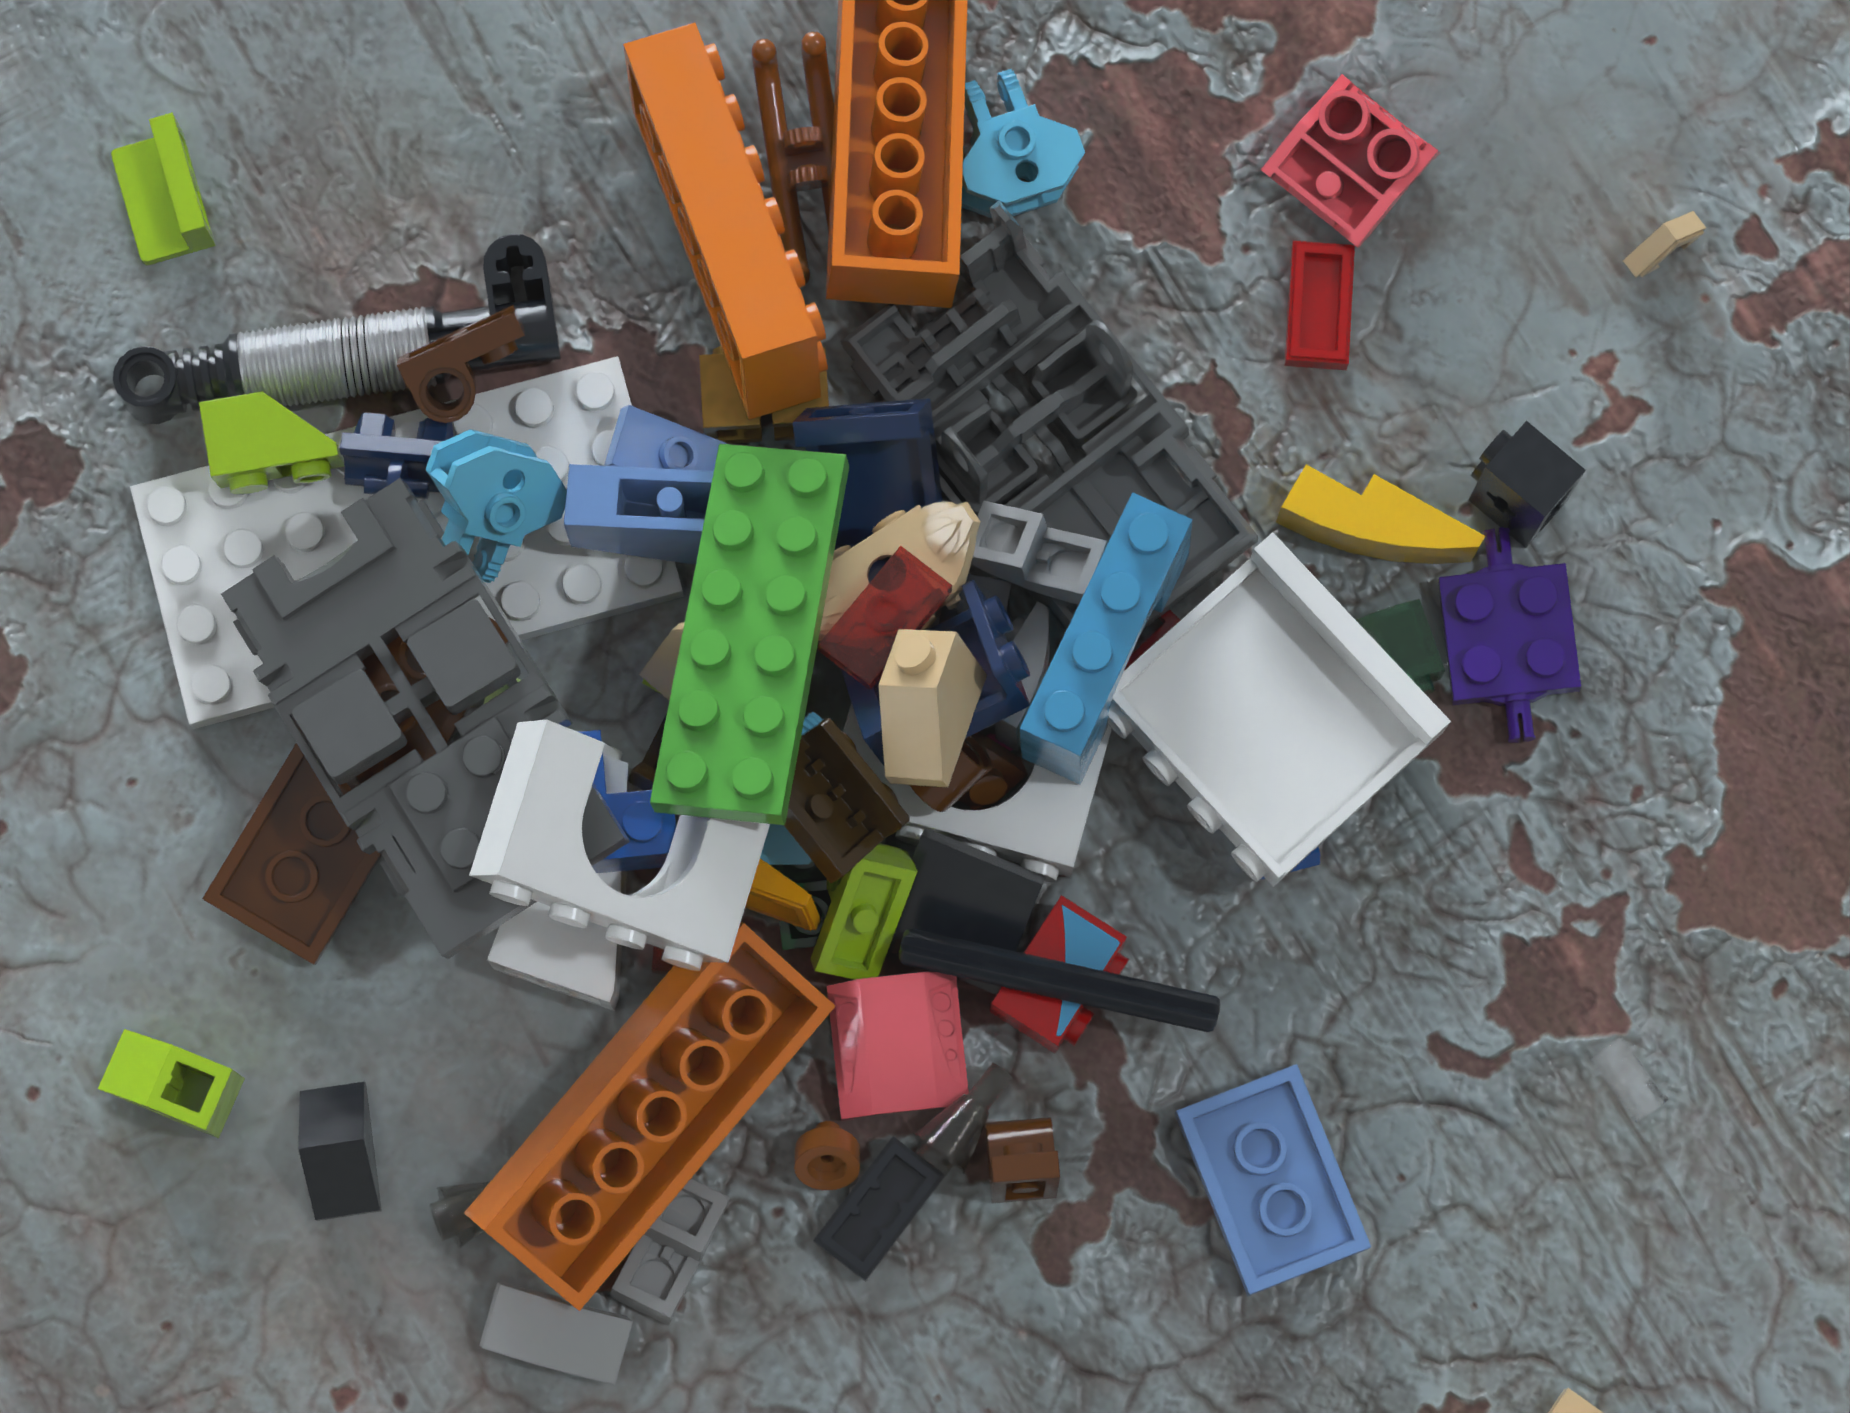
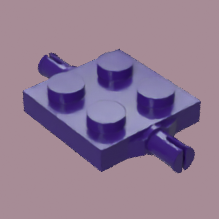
(1509, 634)

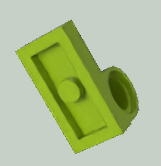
(864, 914)

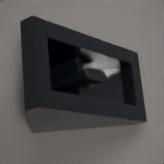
(338, 1151)

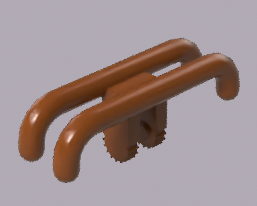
(803, 155)

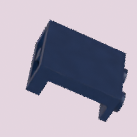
(888, 458)
(984, 633)

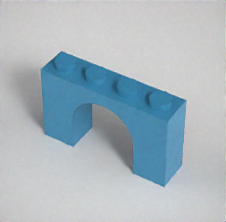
(1127, 585)

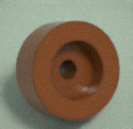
(827, 1157)

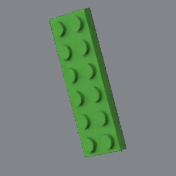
(750, 635)

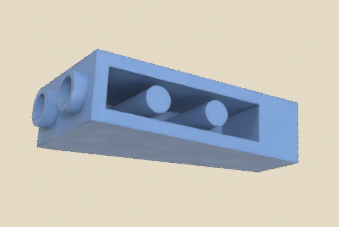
(637, 510)

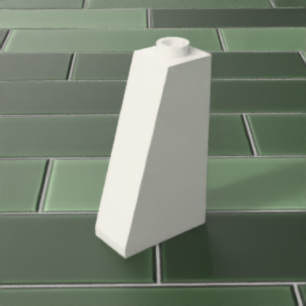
(562, 955)

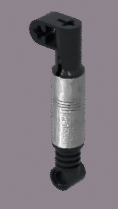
(341, 355)

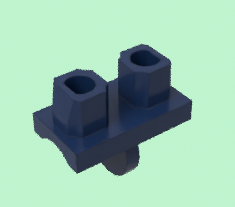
(379, 458)

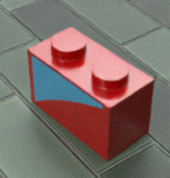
(1072, 938)

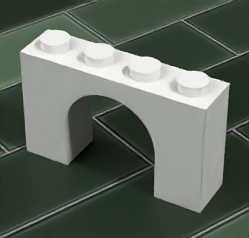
(1033, 828)
(538, 853)

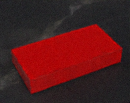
(1319, 305)

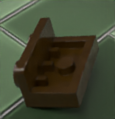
(838, 802)

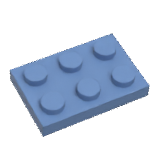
(1272, 1180)

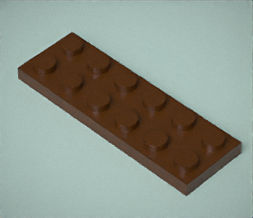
(296, 857)

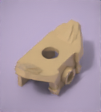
(937, 535)

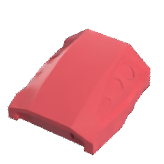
(1349, 161)
(897, 1044)

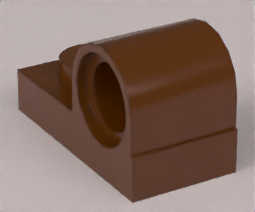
(488, 338)
(980, 777)
(1022, 1160)

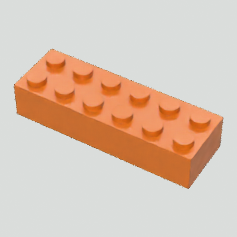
(897, 152)
(726, 221)
(648, 1115)

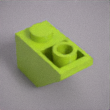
(260, 440)
(172, 1082)

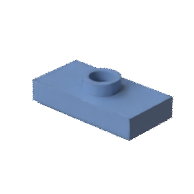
(658, 443)

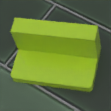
(162, 194)

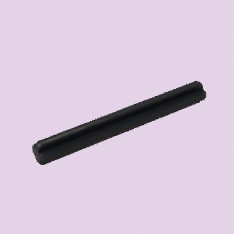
(1059, 980)

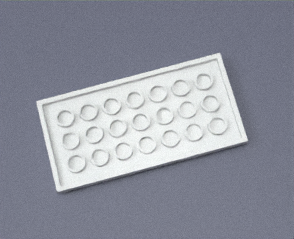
(211, 539)

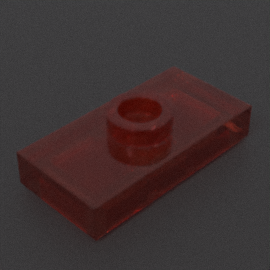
(897, 598)

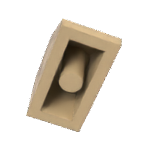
(927, 705)

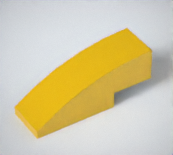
(1378, 523)

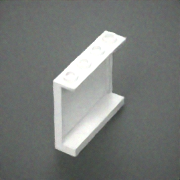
(1273, 712)

